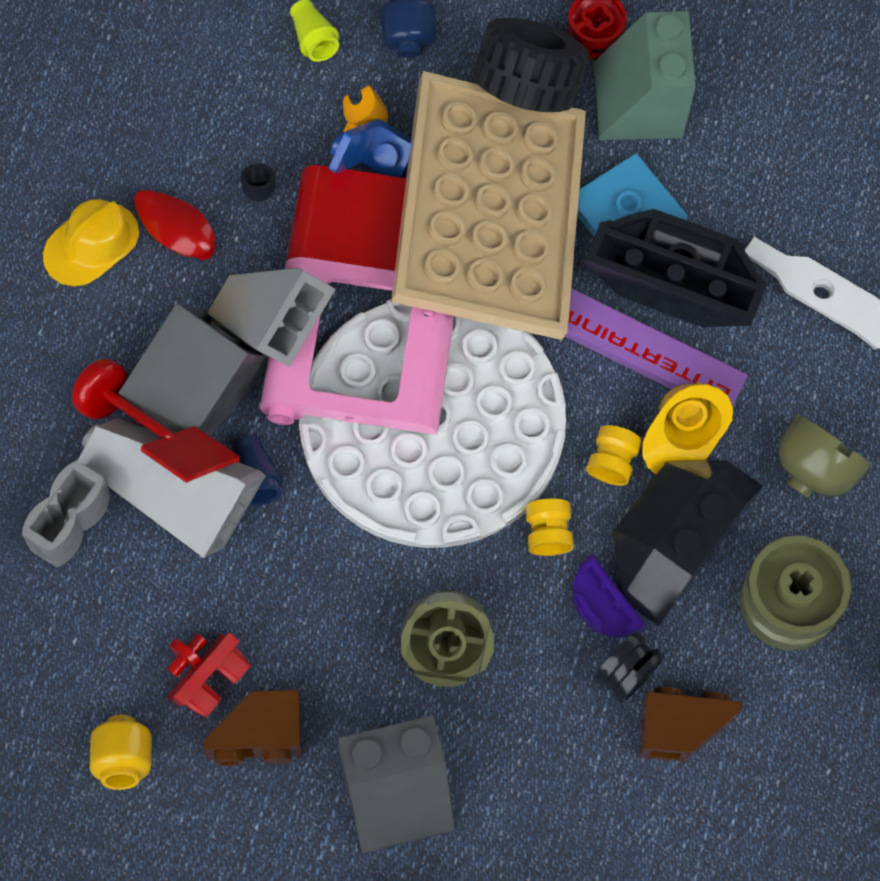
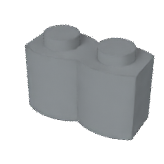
(59, 522)

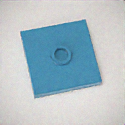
(624, 192)

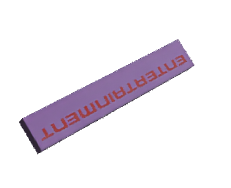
(646, 348)

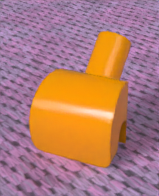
(367, 110)

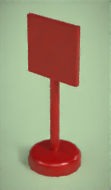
(184, 453)

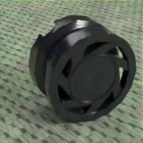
(629, 667)

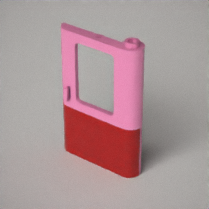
(350, 235)

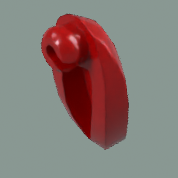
(176, 224)

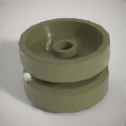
(801, 567)

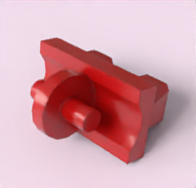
(220, 656)

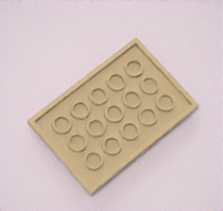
(489, 209)

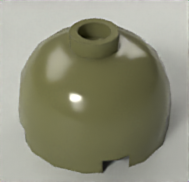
(818, 460)
(447, 638)

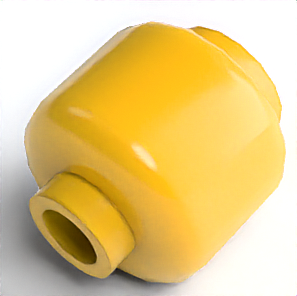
(120, 752)

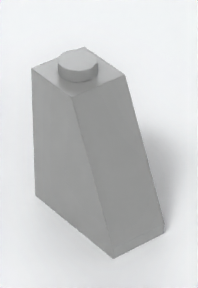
(272, 309)

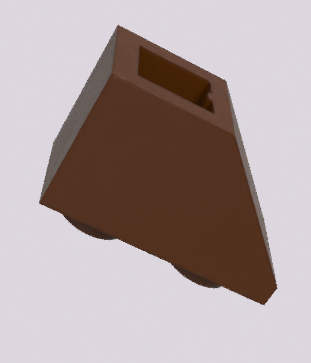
(681, 725)
(258, 727)

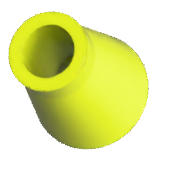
(315, 34)

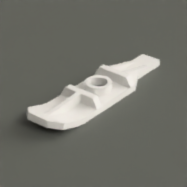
(799, 277)

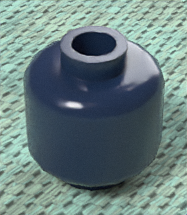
(408, 26)

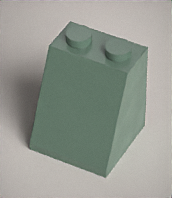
(646, 79)

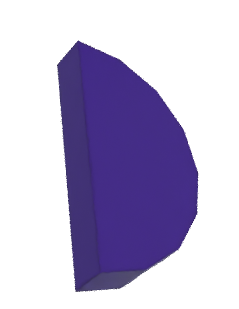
(602, 603)

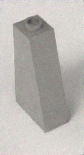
(195, 512)

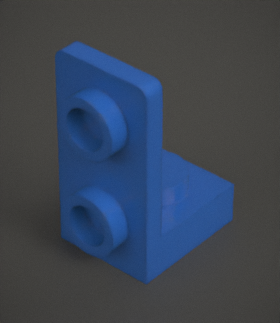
(374, 145)

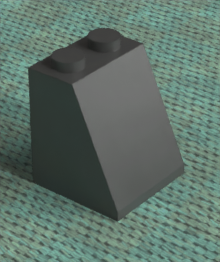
(193, 372)
(397, 784)

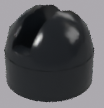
(258, 182)

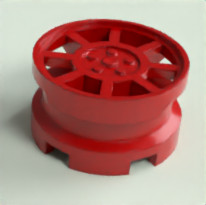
(596, 24)

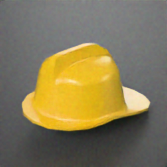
(90, 242)
(687, 425)

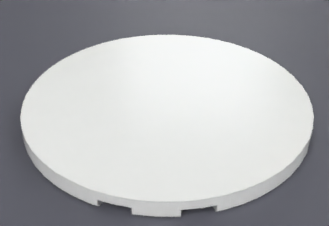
(493, 442)

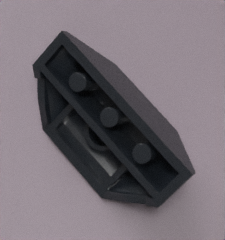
(677, 269)
(677, 530)

